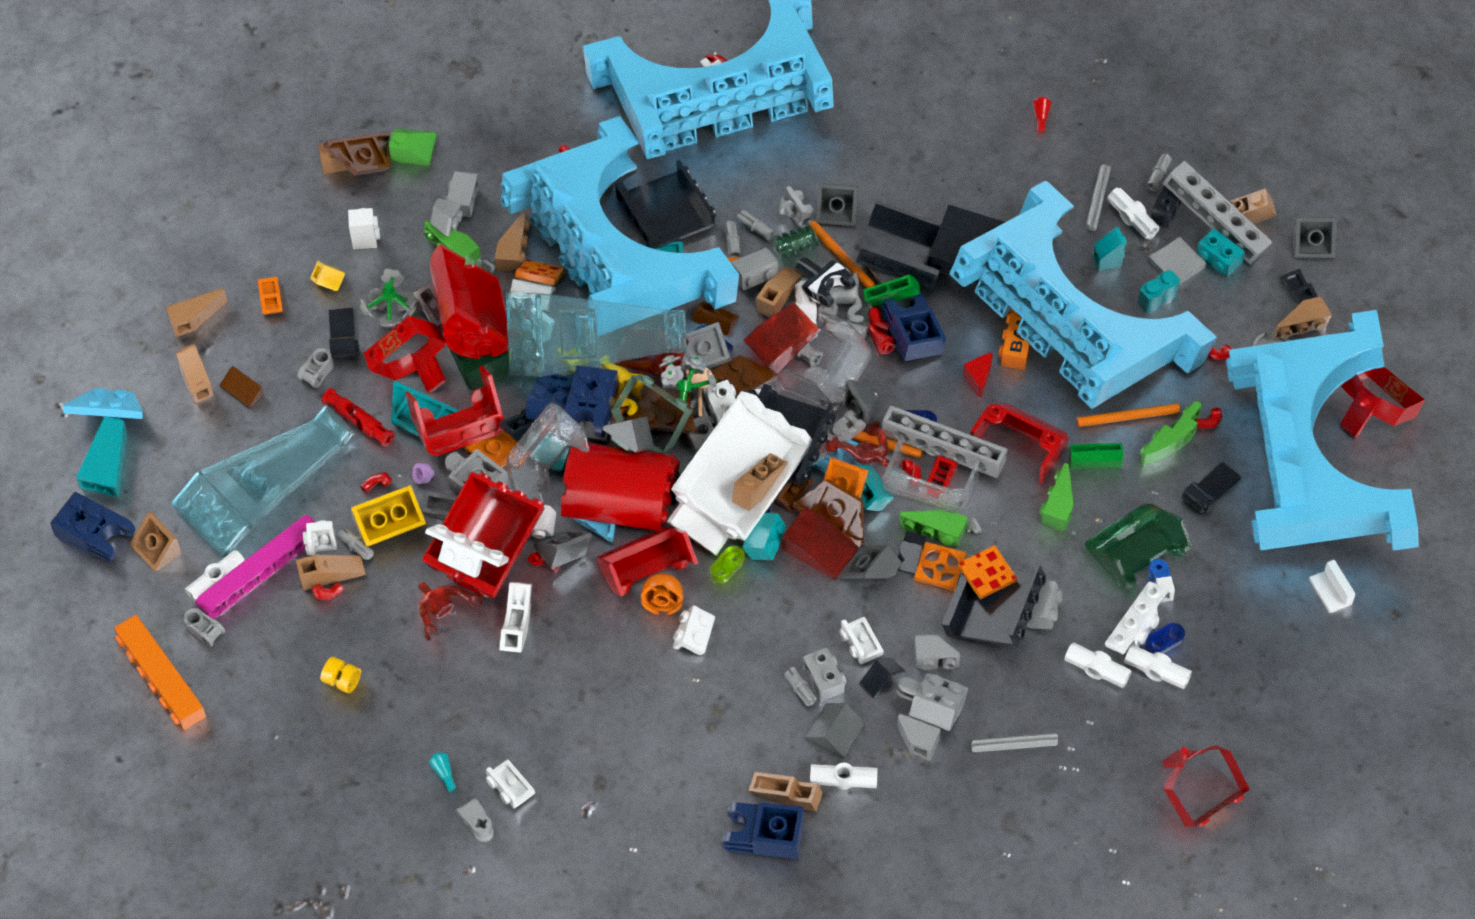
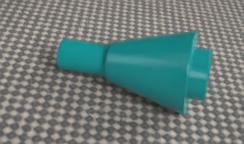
(441, 765)

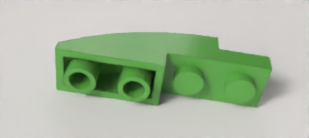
(1172, 438)

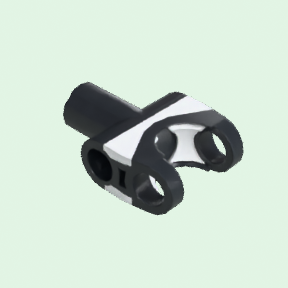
(823, 280)

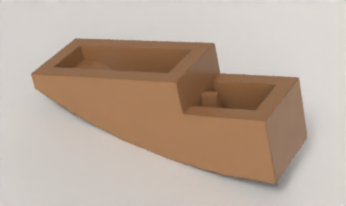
(786, 790)

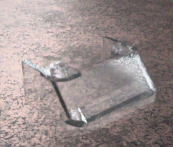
(847, 364)
(541, 448)
(902, 485)

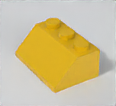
(388, 516)

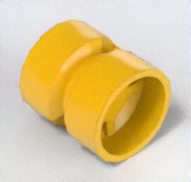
(343, 676)

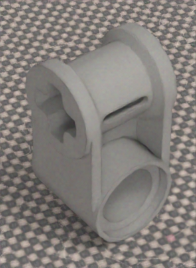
(315, 371)
(205, 629)
(475, 819)

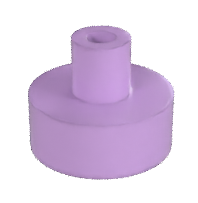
(422, 473)

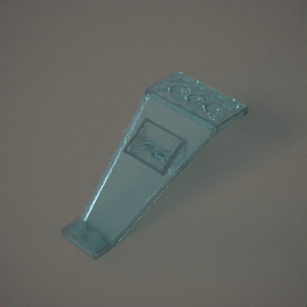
(560, 332)
(227, 501)

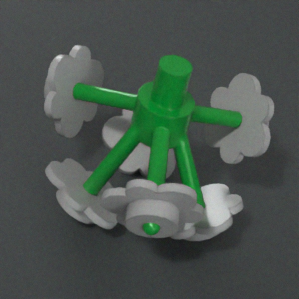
(383, 298)
(673, 375)

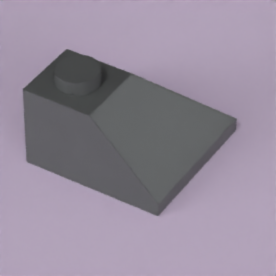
(861, 400)
(872, 563)

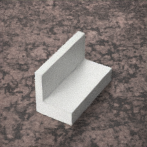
(1333, 587)

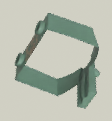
(648, 381)

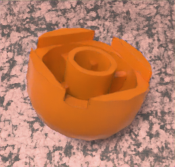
(662, 593)

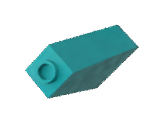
(104, 461)

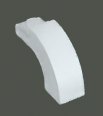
(517, 617)

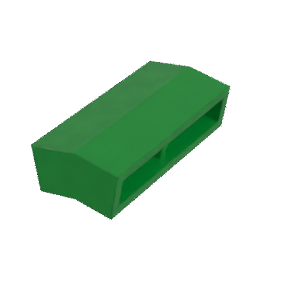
(897, 289)
(1095, 456)

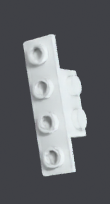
(464, 553)
(1138, 620)

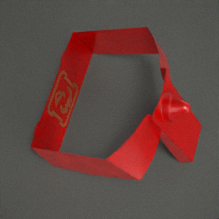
(422, 360)
(1368, 404)
(1177, 761)

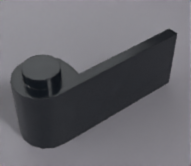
(342, 333)
(1211, 488)

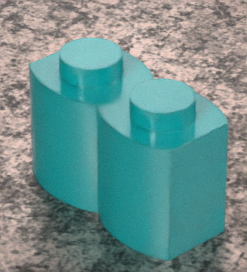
(1159, 291)

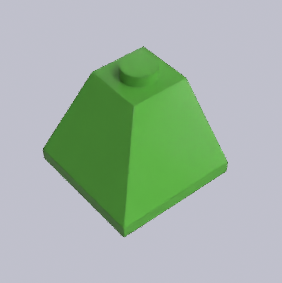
(412, 146)

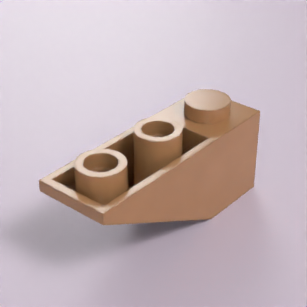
(1256, 206)
(510, 247)
(777, 292)
(192, 313)
(1306, 317)
(194, 374)
(755, 484)
(328, 569)

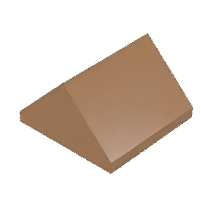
(155, 543)

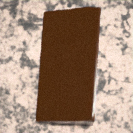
(706, 313)
(242, 387)
(791, 493)

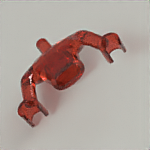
(865, 452)
(438, 604)

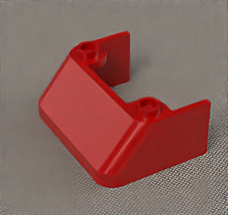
(463, 426)
(1048, 436)
(645, 557)

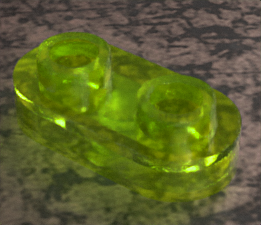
(726, 565)

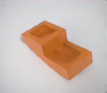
(270, 295)

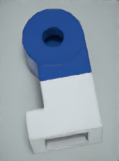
(1160, 575)

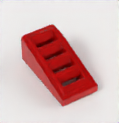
(946, 463)

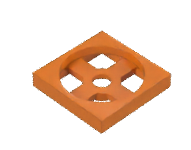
(936, 581)

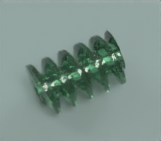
(795, 239)

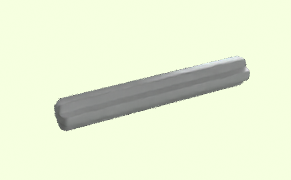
(1098, 197)
(1014, 742)

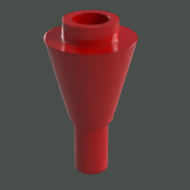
(1041, 109)
(883, 341)

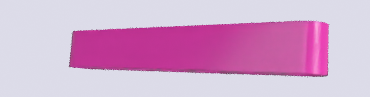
(254, 570)

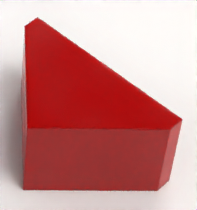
(977, 372)

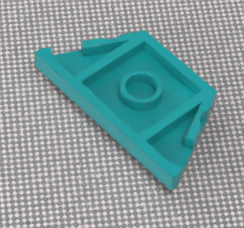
(400, 411)

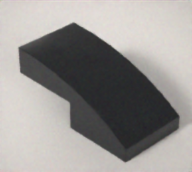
(1297, 286)

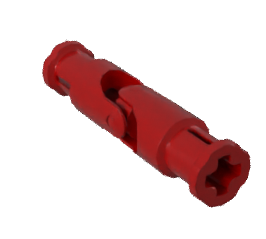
(359, 418)

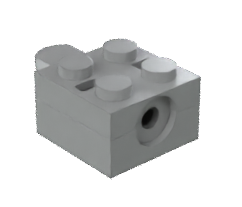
(477, 462)
(934, 700)

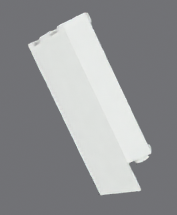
(731, 450)

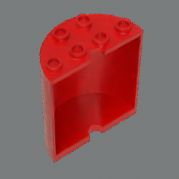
(468, 305)
(619, 486)
(491, 516)

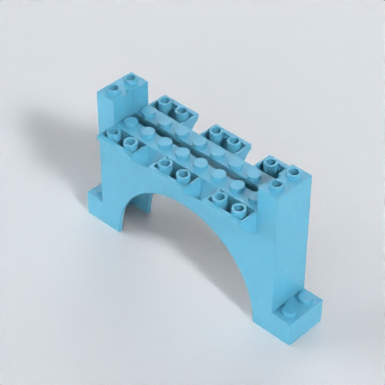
(672, 102)
(618, 270)
(1099, 345)
(1308, 492)

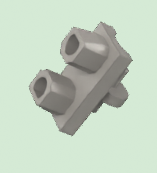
(792, 206)

